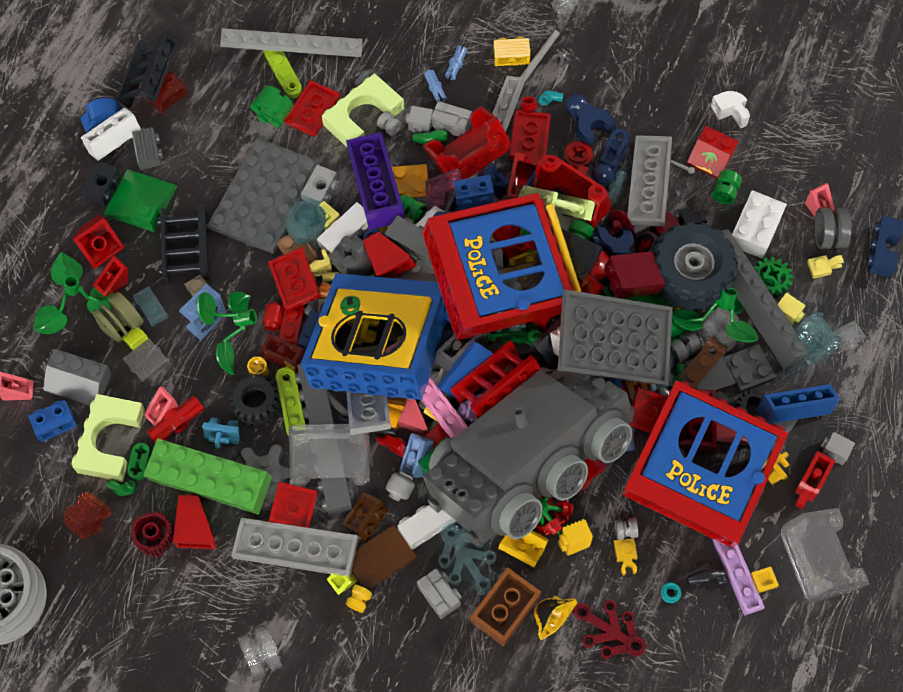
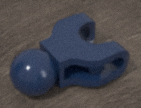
(588, 117)
(611, 158)
(613, 245)

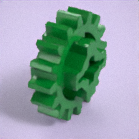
(773, 274)

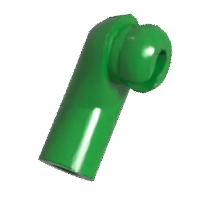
(121, 490)

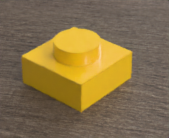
(764, 579)

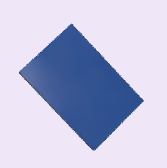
(469, 360)

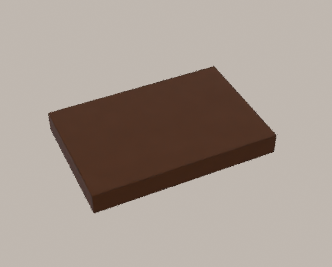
(381, 558)

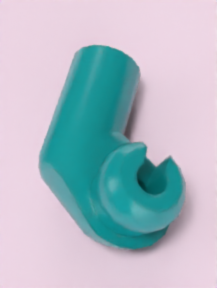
(549, 96)

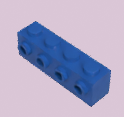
(798, 404)

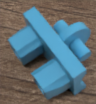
(221, 433)

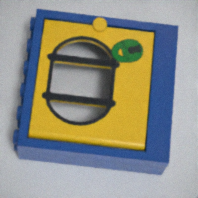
(377, 374)

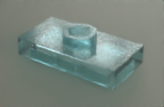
(150, 306)

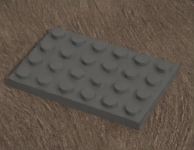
(262, 195)
(615, 338)

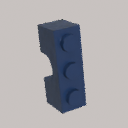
(882, 260)

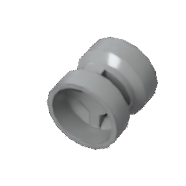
(389, 123)
(626, 528)

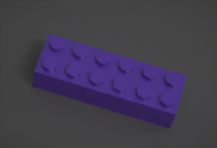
(375, 180)

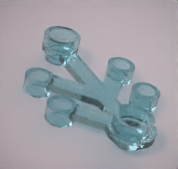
(464, 555)

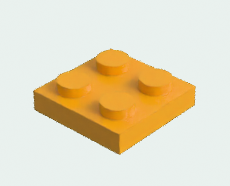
(411, 180)

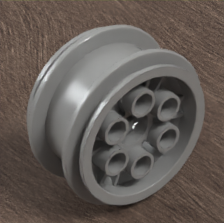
(26, 605)

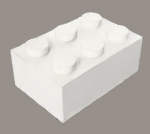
(758, 223)

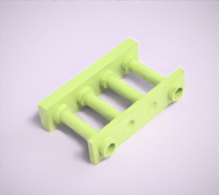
(562, 203)

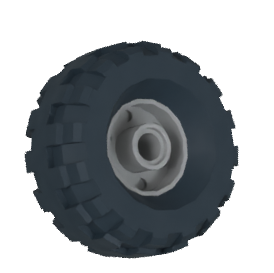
(694, 265)

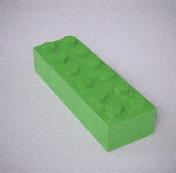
(208, 476)

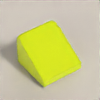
(135, 338)
(341, 583)

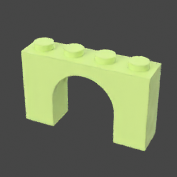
(372, 92)
(104, 412)

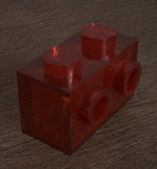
(170, 92)
(281, 352)

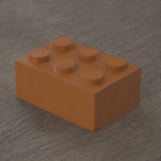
(505, 606)

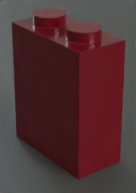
(634, 275)

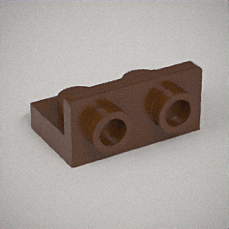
(365, 516)

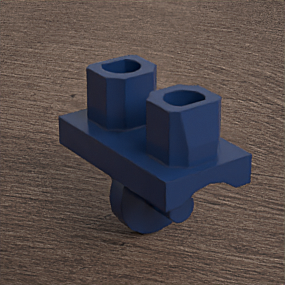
(498, 180)

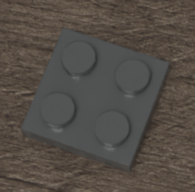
(749, 368)

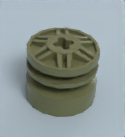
(117, 317)

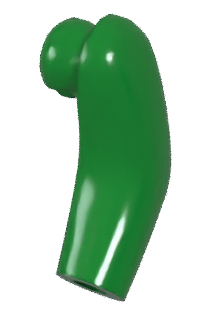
(423, 138)

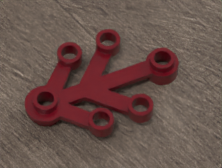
(612, 631)

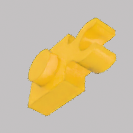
(626, 552)

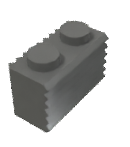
(147, 149)

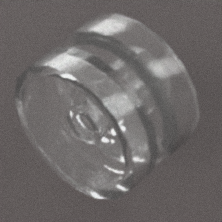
(263, 650)

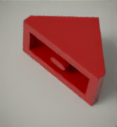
(112, 277)

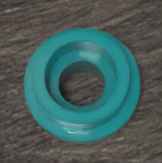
(670, 586)

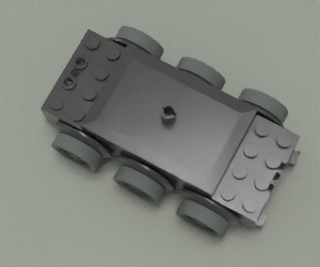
(528, 450)

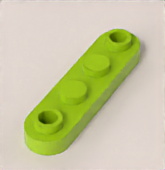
(283, 73)
(289, 398)

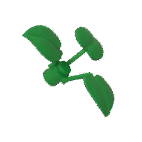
(68, 273)
(728, 301)
(241, 316)

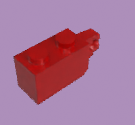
(813, 478)

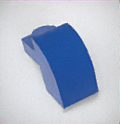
(98, 112)

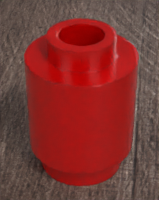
(273, 316)

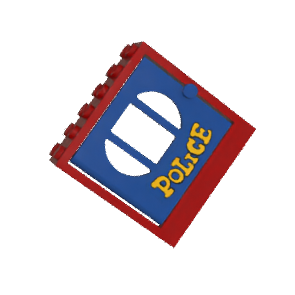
(468, 273)
(698, 484)

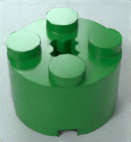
(271, 106)

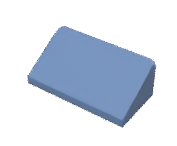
(415, 450)

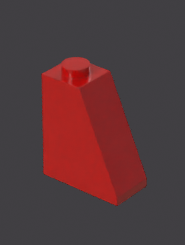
(387, 257)
(192, 524)

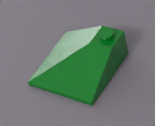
(140, 200)

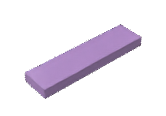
(739, 578)

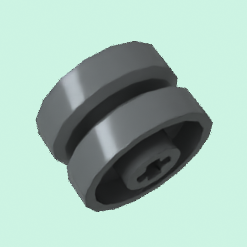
(832, 228)

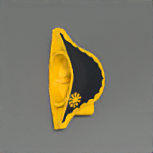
(552, 614)

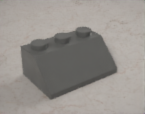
(75, 377)

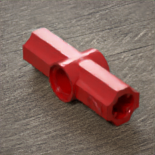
(176, 420)

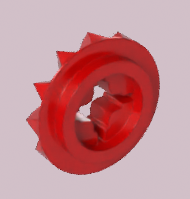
(578, 147)

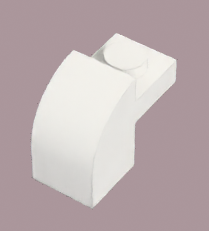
(732, 104)

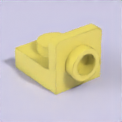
(331, 215)
(322, 266)

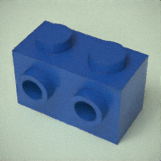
(473, 192)
(52, 420)

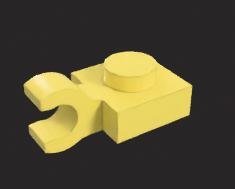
(822, 266)

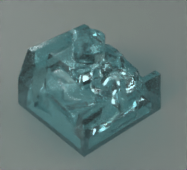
(817, 338)

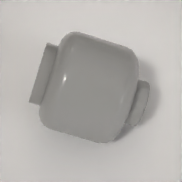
(400, 486)

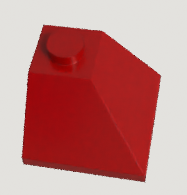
(97, 241)

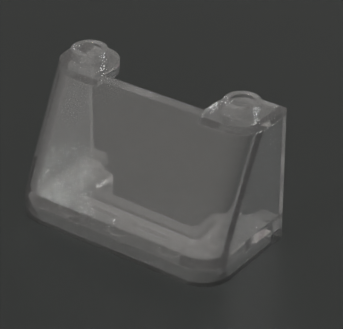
(328, 453)
(819, 555)

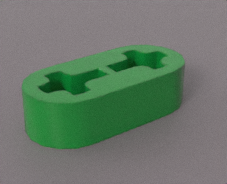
(134, 461)

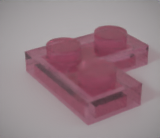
(438, 187)

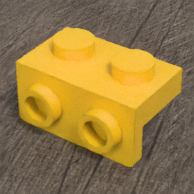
(525, 549)

